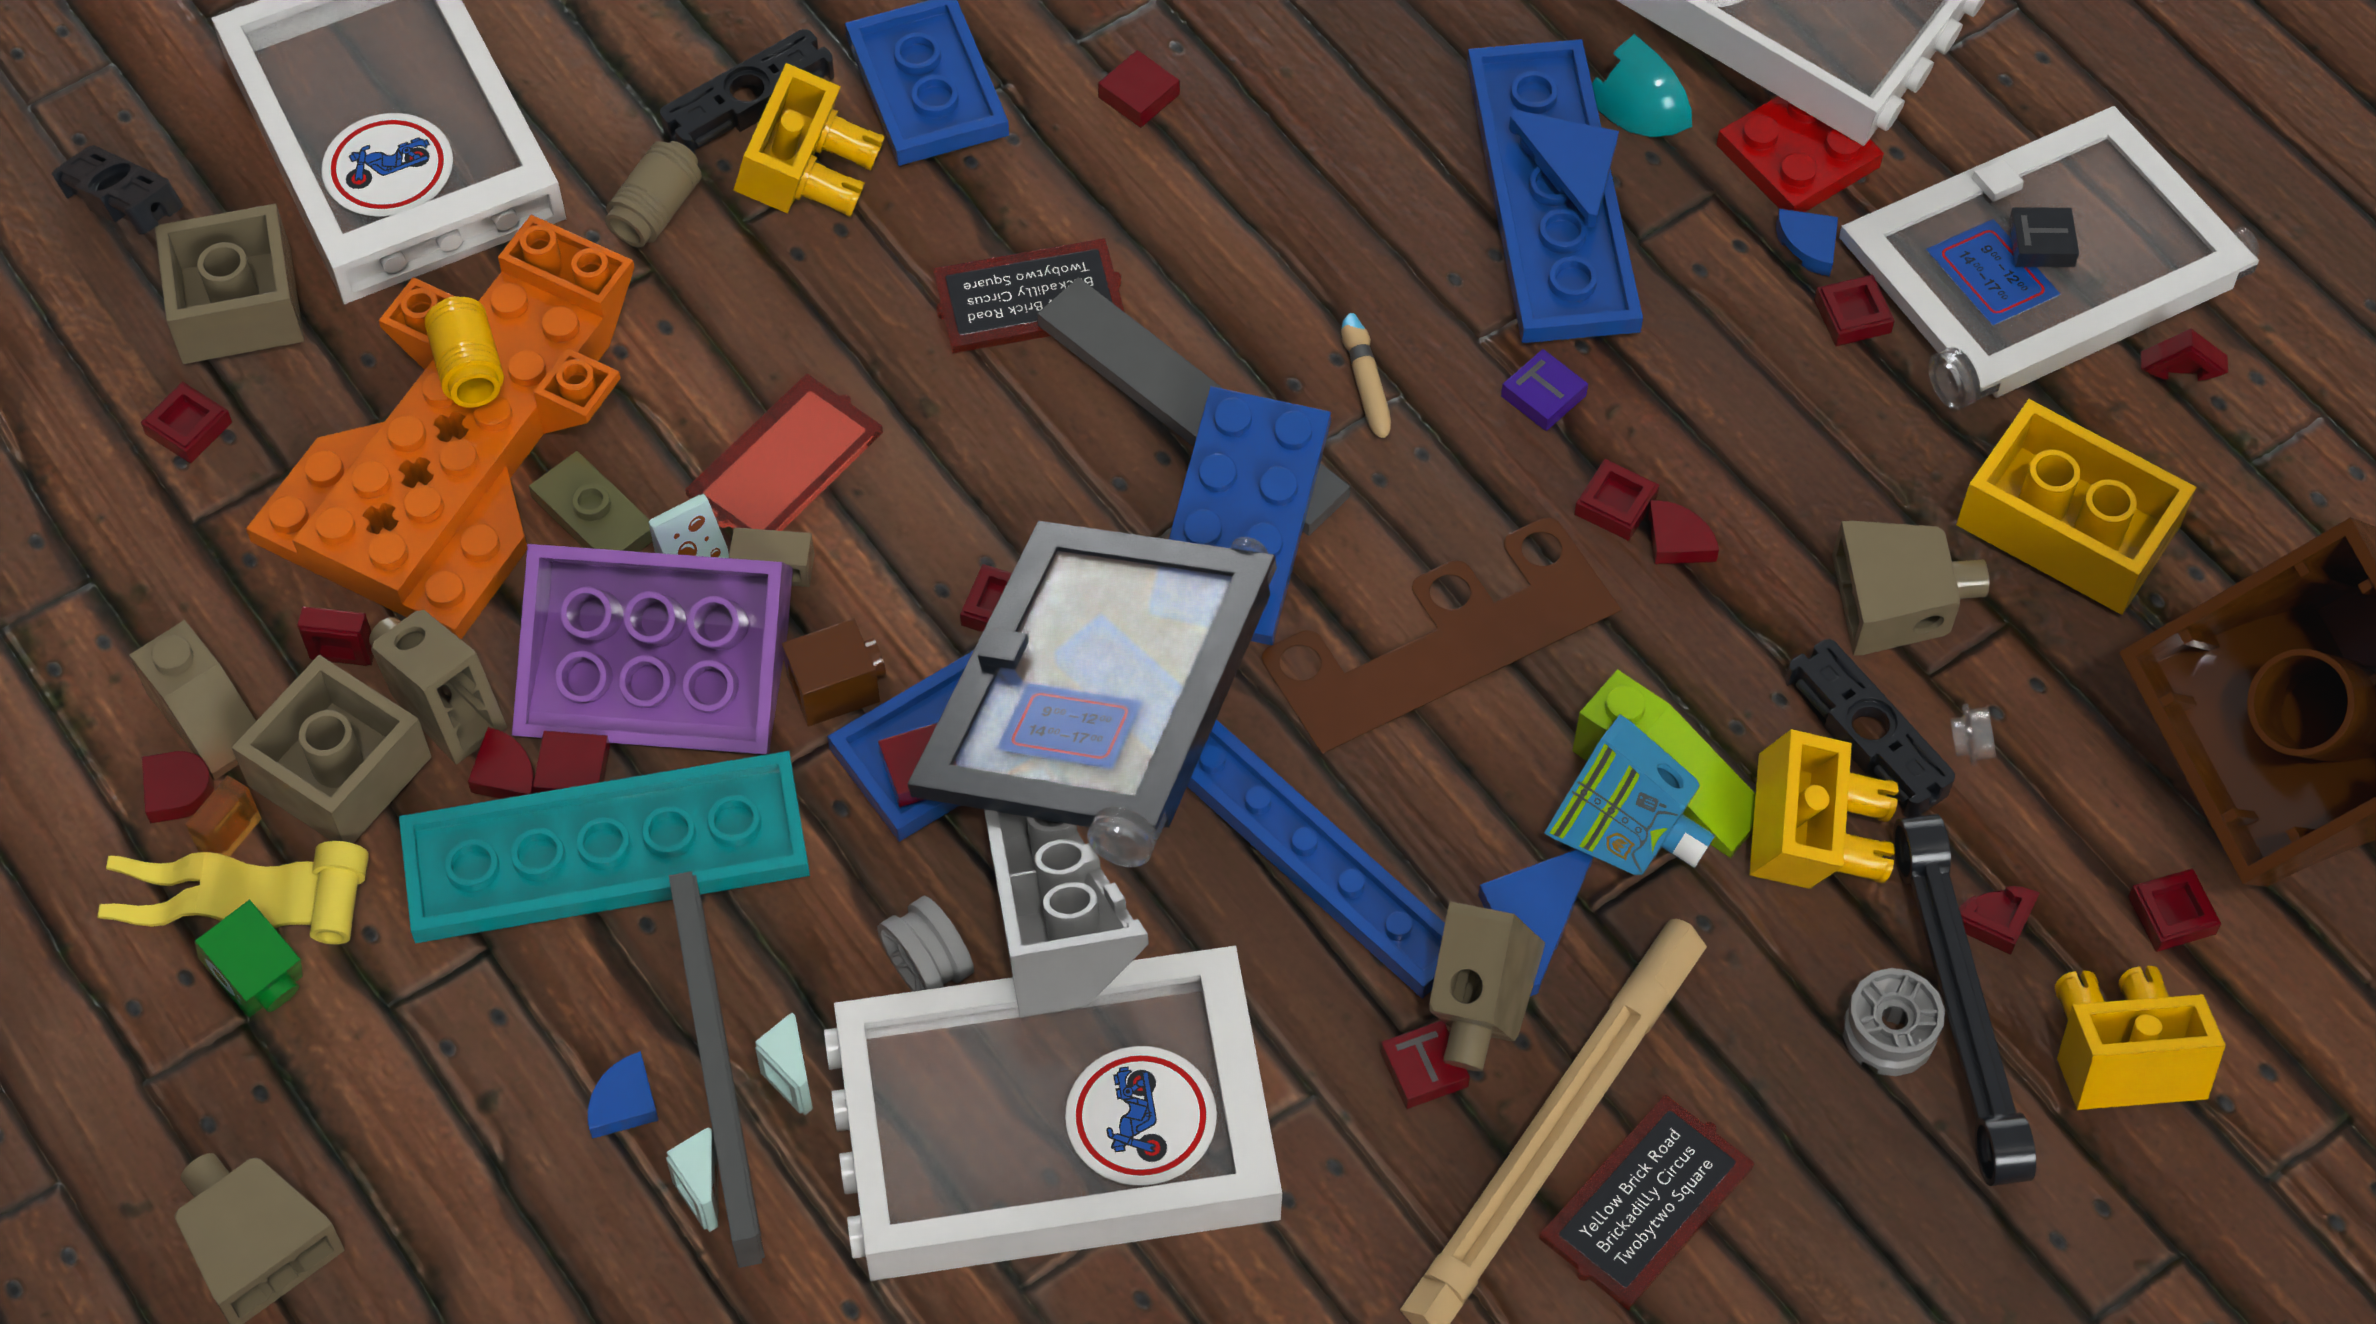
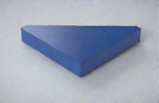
(1571, 156)
(1540, 898)

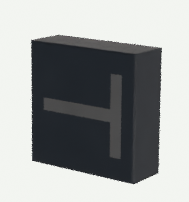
(2043, 237)

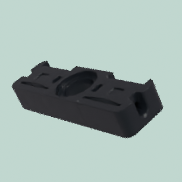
(713, 110)
(118, 188)
(1844, 694)

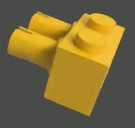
(791, 129)
(1803, 811)
(2137, 1047)

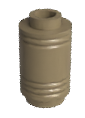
(653, 193)

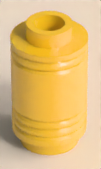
(464, 351)

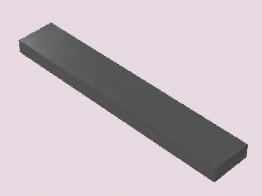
(1153, 374)
(717, 1070)

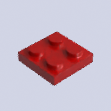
(1795, 155)

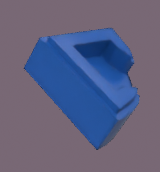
(1809, 238)
(621, 1098)

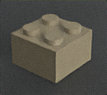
(228, 283)
(332, 751)

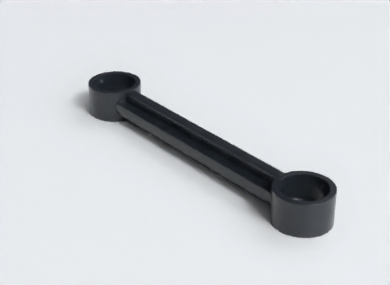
(2001, 1135)

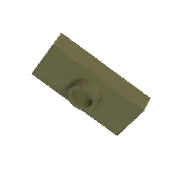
(591, 507)

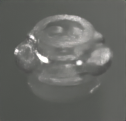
(1973, 734)

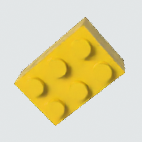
(2075, 506)

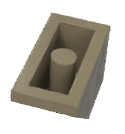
(194, 695)

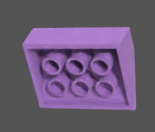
(651, 647)

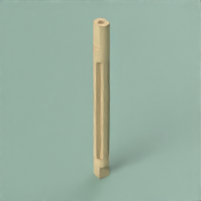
(1555, 1126)

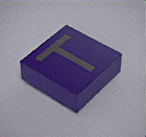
(1544, 390)

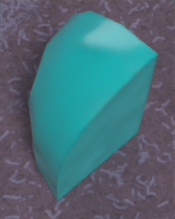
(1643, 93)

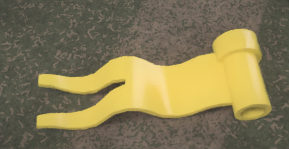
(288, 894)

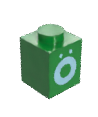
(250, 960)

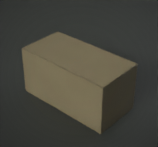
(778, 546)

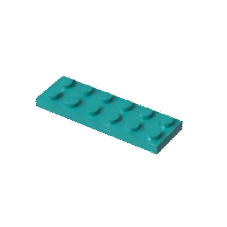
(601, 846)

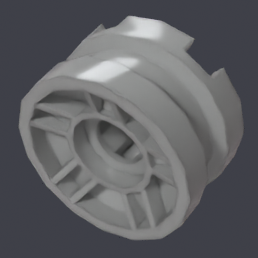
(925, 946)
(1899, 998)

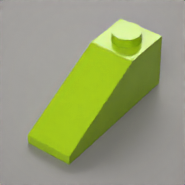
(1722, 801)

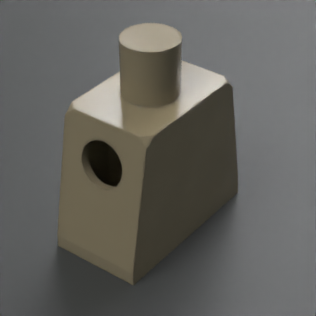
(1900, 583)
(421, 657)
(1483, 980)
(251, 1234)

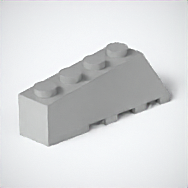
(1058, 914)

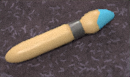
(1357, 342)

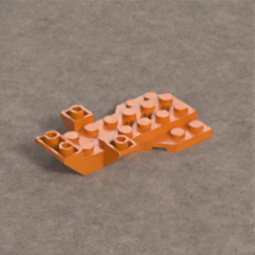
(462, 529)

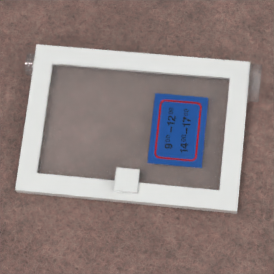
(1996, 326)

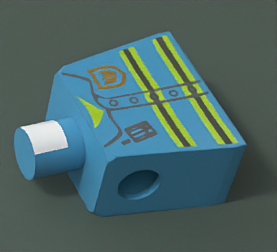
(1630, 804)

